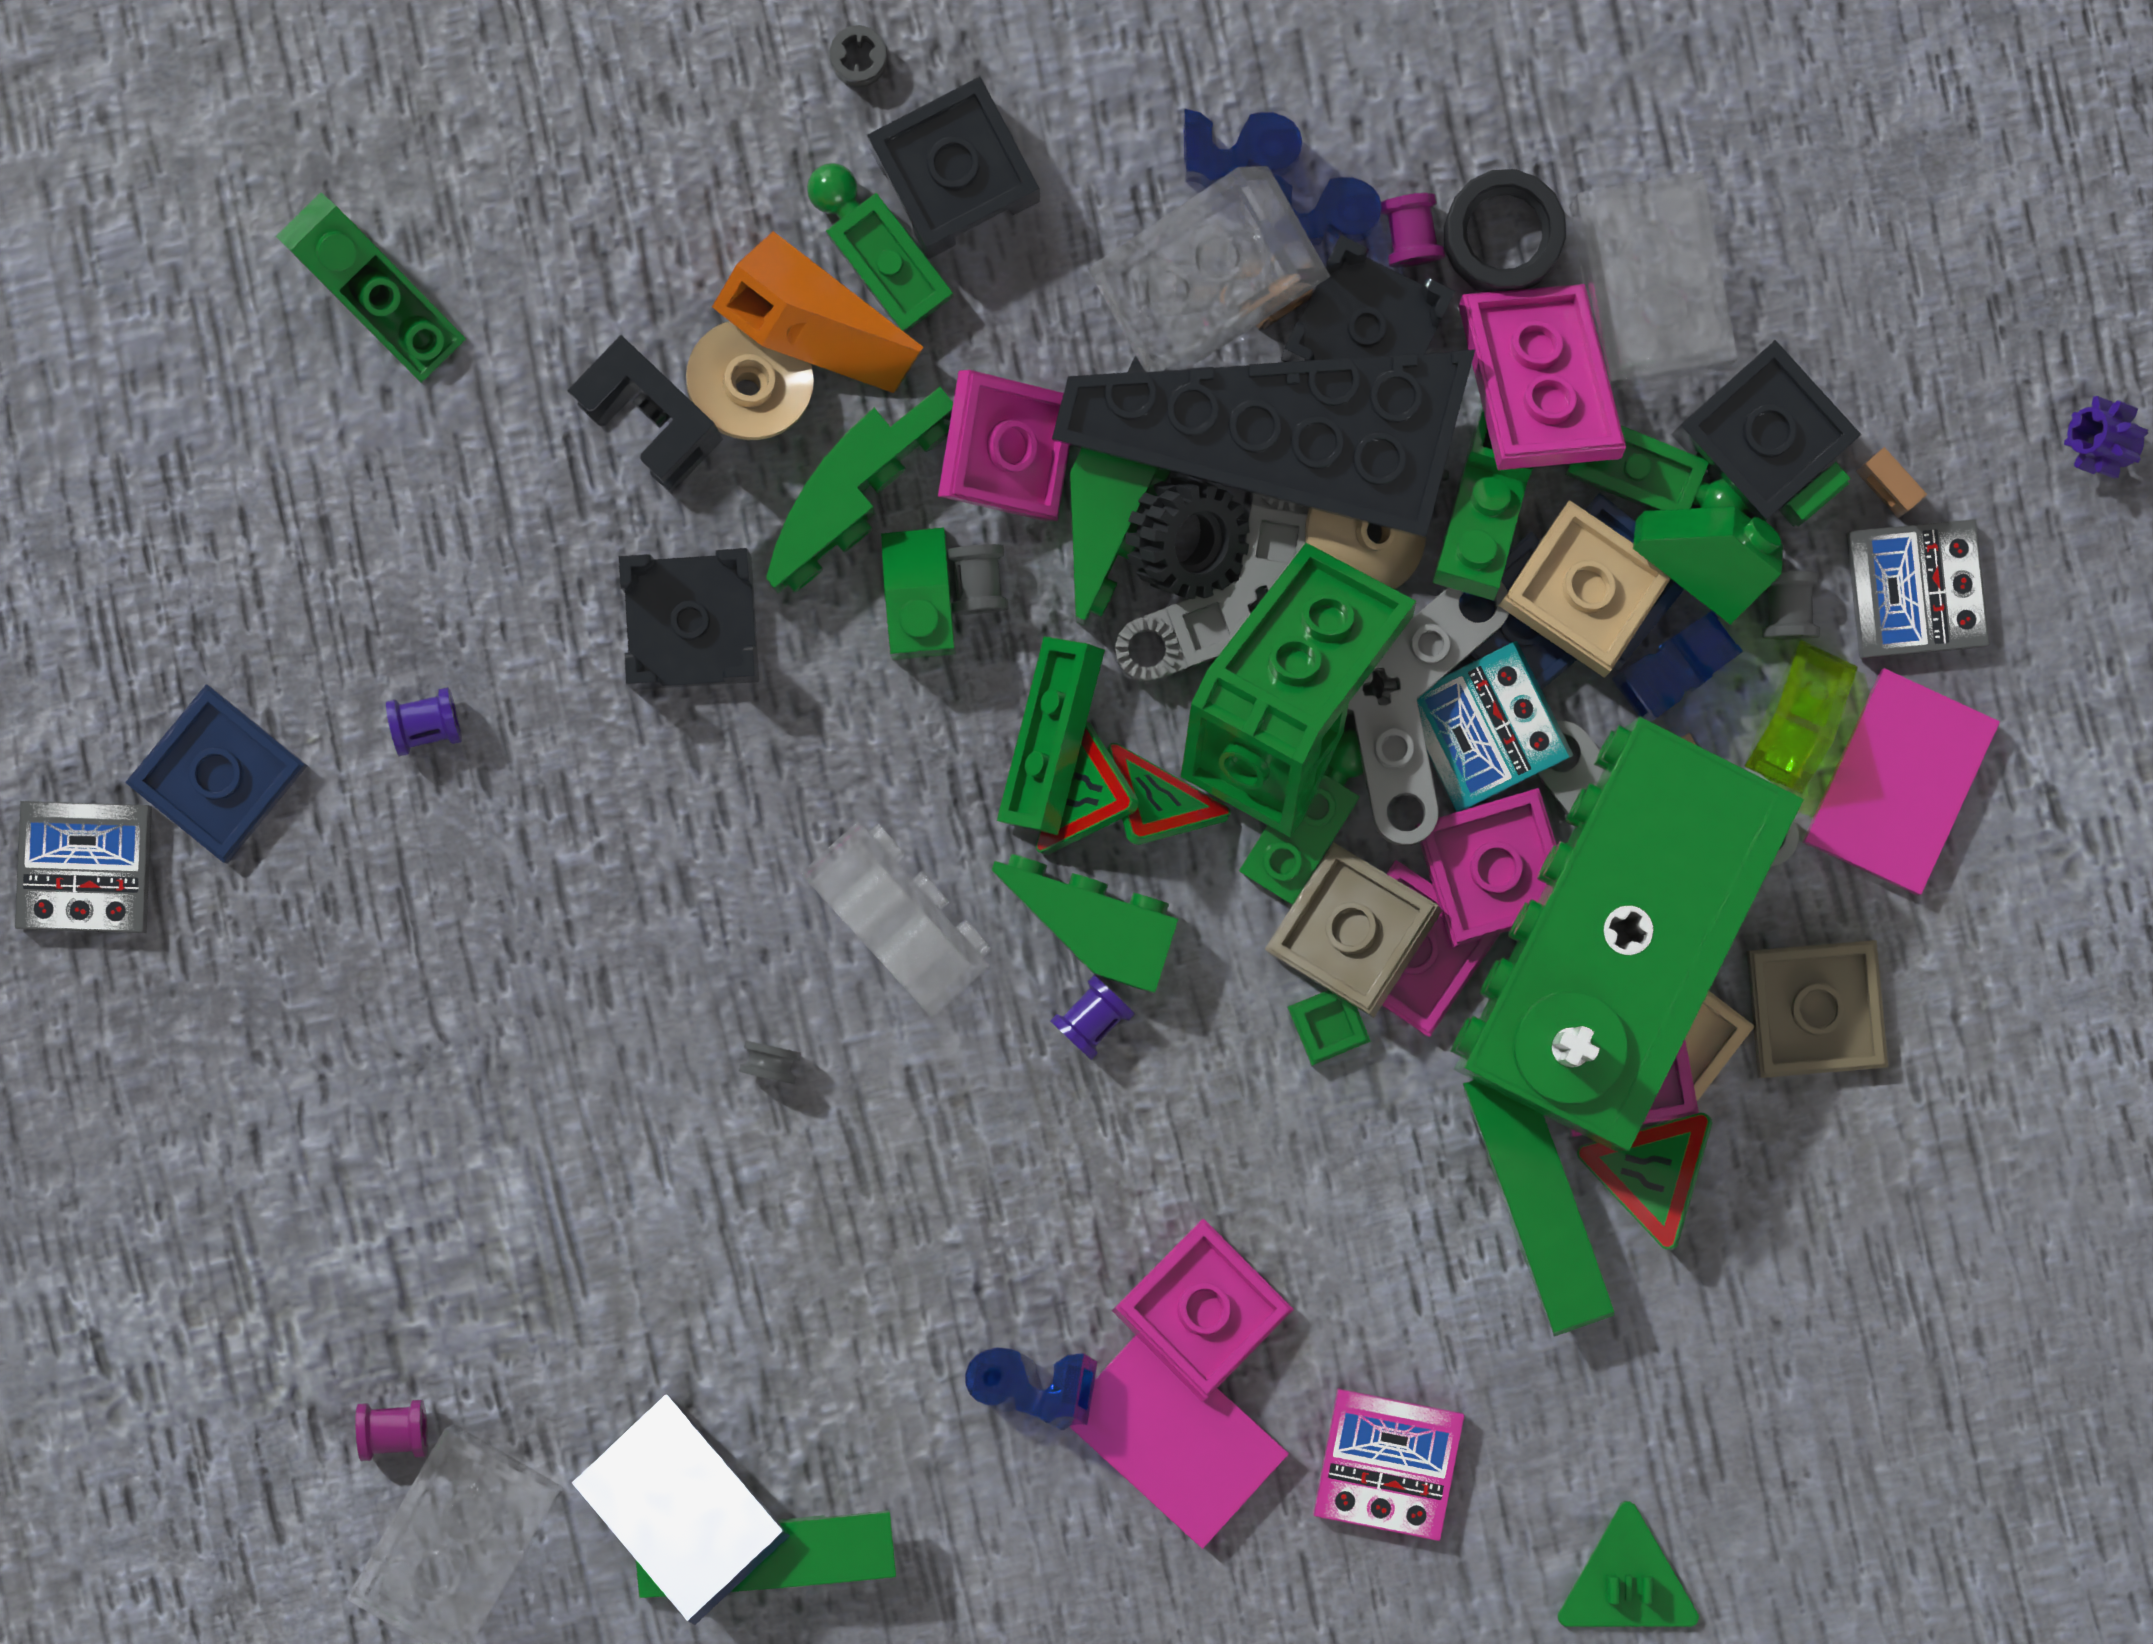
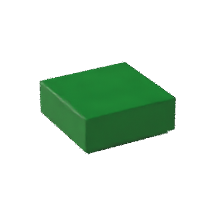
(1815, 495)
(1327, 1026)

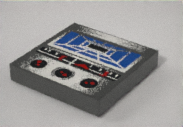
(1917, 589)
(83, 867)

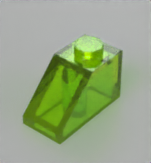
(1801, 717)

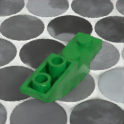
(832, 501)
(1481, 520)

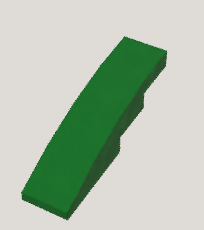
(1541, 1210)
(816, 1554)

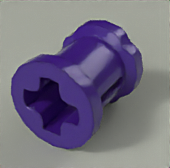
(423, 721)
(1092, 1017)

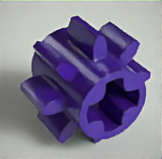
(2105, 437)

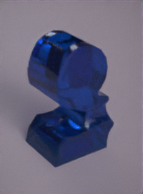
(1264, 141)
(1345, 209)
(1678, 667)
(1010, 1382)

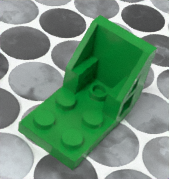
(1285, 687)

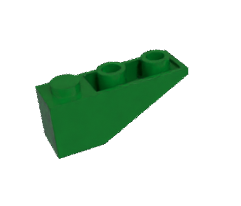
(370, 287)
(1101, 503)
(1105, 934)

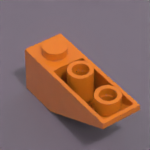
(811, 316)

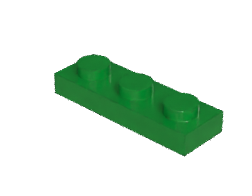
(1050, 735)

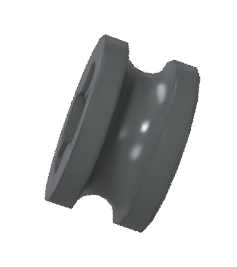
(877, 56)
(770, 1062)

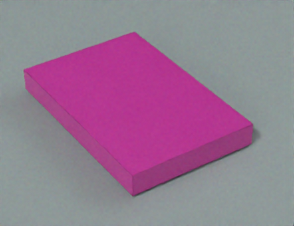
(1541, 377)
(1901, 781)
(1179, 1452)

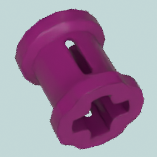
(1412, 230)
(391, 1430)

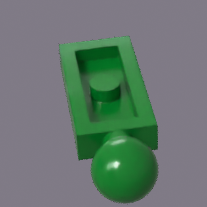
(878, 248)
(1657, 477)
(1287, 862)

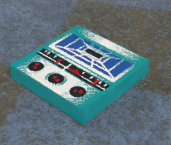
(1489, 727)

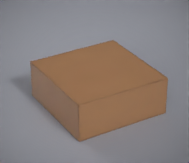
(1891, 482)

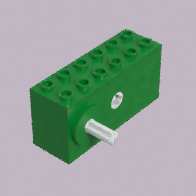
(1677, 854)

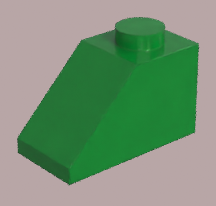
(1712, 554)
(917, 594)

